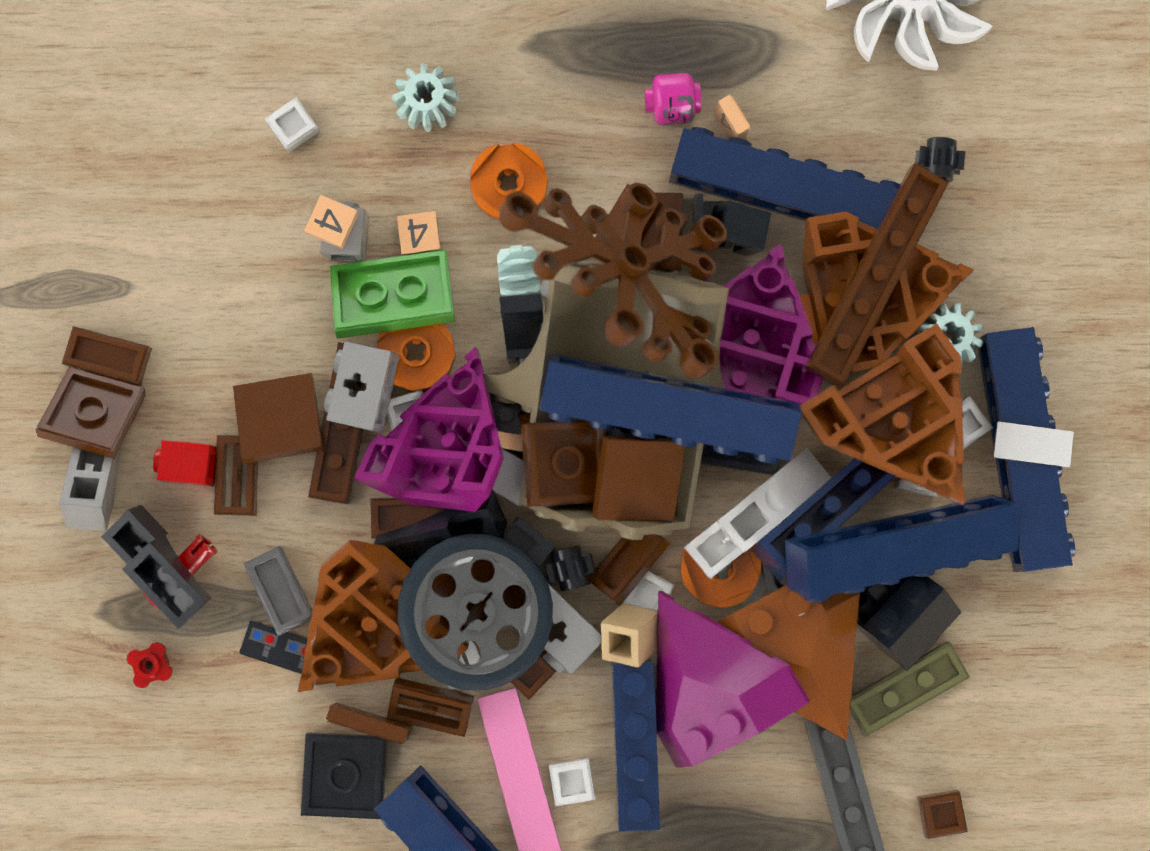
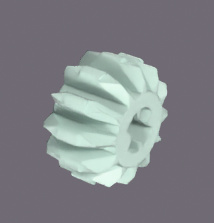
(417, 109)
(516, 271)
(960, 325)

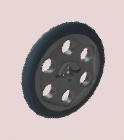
(419, 602)

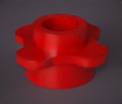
(160, 669)

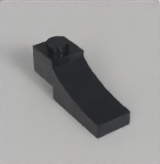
(521, 324)
(417, 538)
(155, 565)

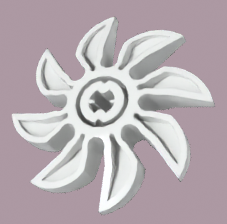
(911, 41)

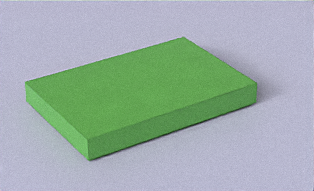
(391, 294)

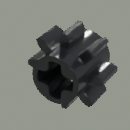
(941, 157)
(570, 568)

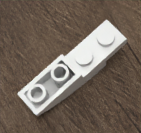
(757, 513)

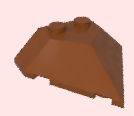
(830, 257)
(901, 415)
(355, 620)
(814, 641)

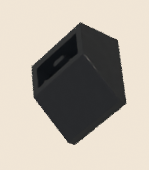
(905, 617)

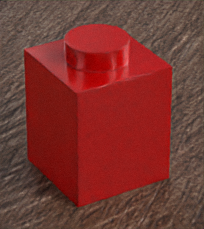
(185, 463)

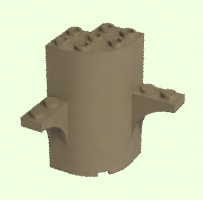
(576, 329)

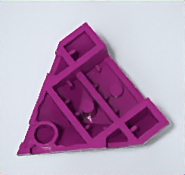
(767, 334)
(443, 448)
(714, 686)

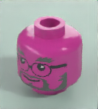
(673, 99)

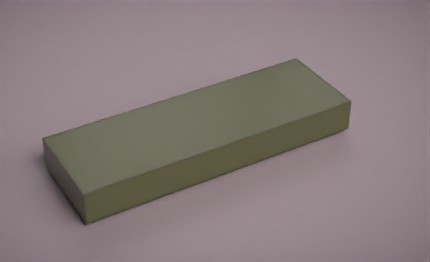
(907, 690)

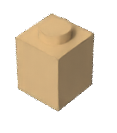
(629, 635)

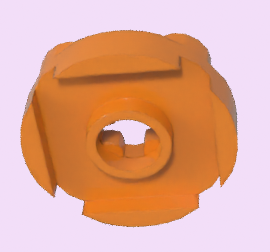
(507, 160)
(438, 355)
(719, 592)

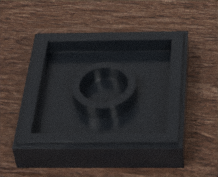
(343, 775)

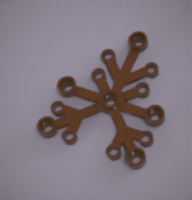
(629, 263)

